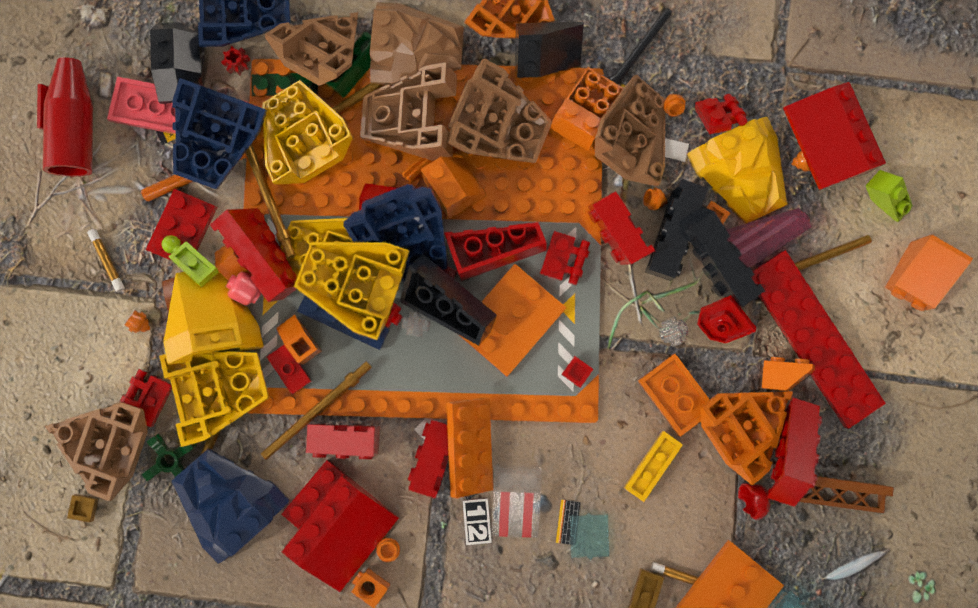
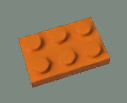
(675, 394)

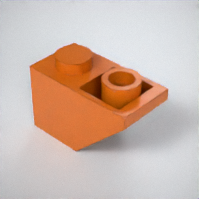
(298, 340)
(785, 375)

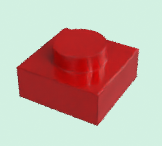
(577, 371)

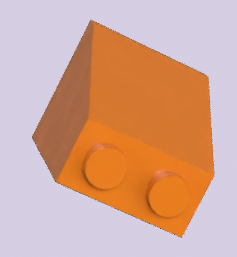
(452, 184)
(927, 272)

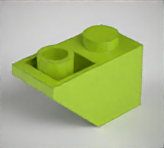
(890, 194)

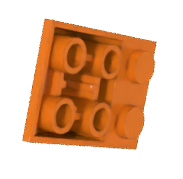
(584, 108)

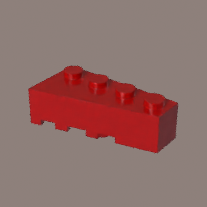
(494, 247)
(257, 251)
(796, 453)

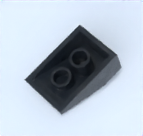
(547, 47)

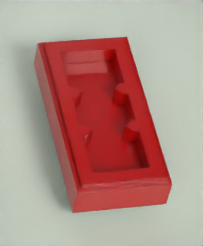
(288, 369)

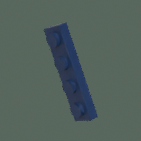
(317, 313)

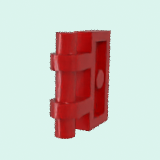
(714, 114)
(558, 255)
(152, 398)

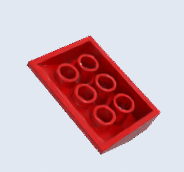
(834, 135)
(340, 534)

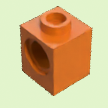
(371, 598)

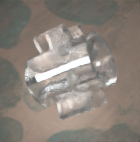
(415, 324)
(673, 331)

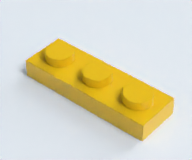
(653, 466)

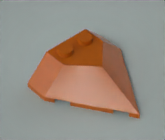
(500, 17)
(746, 429)

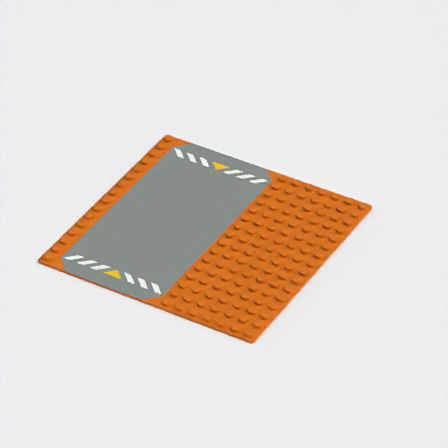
(424, 373)

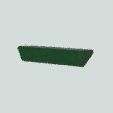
(360, 65)

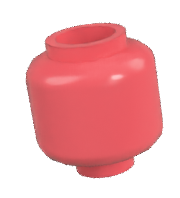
(243, 289)

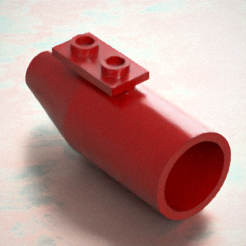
(66, 120)

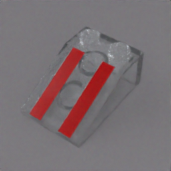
(516, 501)

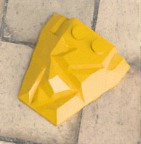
(744, 169)
(214, 391)

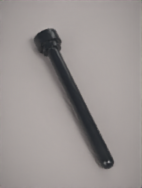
(632, 58)

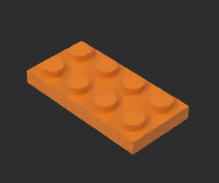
(469, 447)

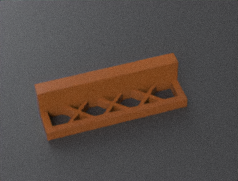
(848, 485)

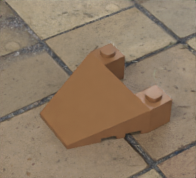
(405, 112)

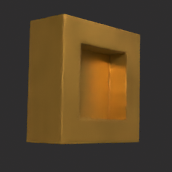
(82, 508)

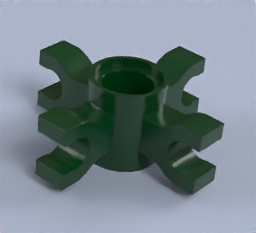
(159, 446)

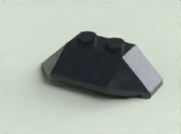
(173, 56)

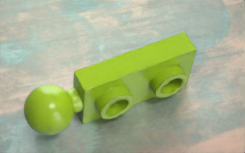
(189, 260)

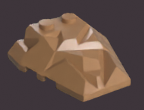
(409, 40)
(497, 118)

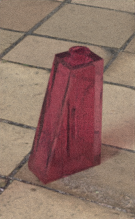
(767, 235)

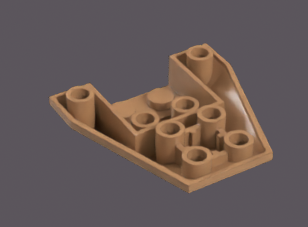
(634, 134)

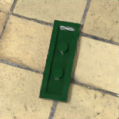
(271, 81)

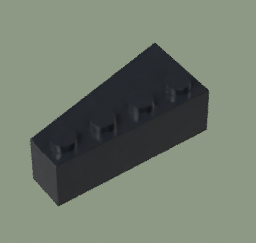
(670, 241)
(720, 257)
(446, 301)

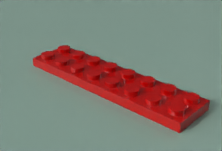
(816, 340)

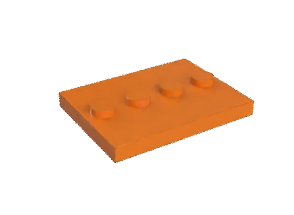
(522, 318)
(732, 582)

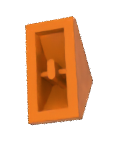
(227, 263)

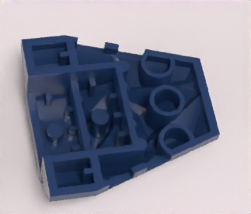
(237, 20)
(211, 132)
(403, 218)
(226, 503)

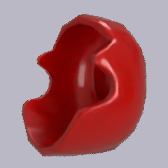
(756, 500)

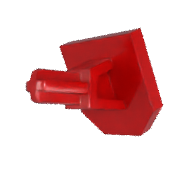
(725, 321)

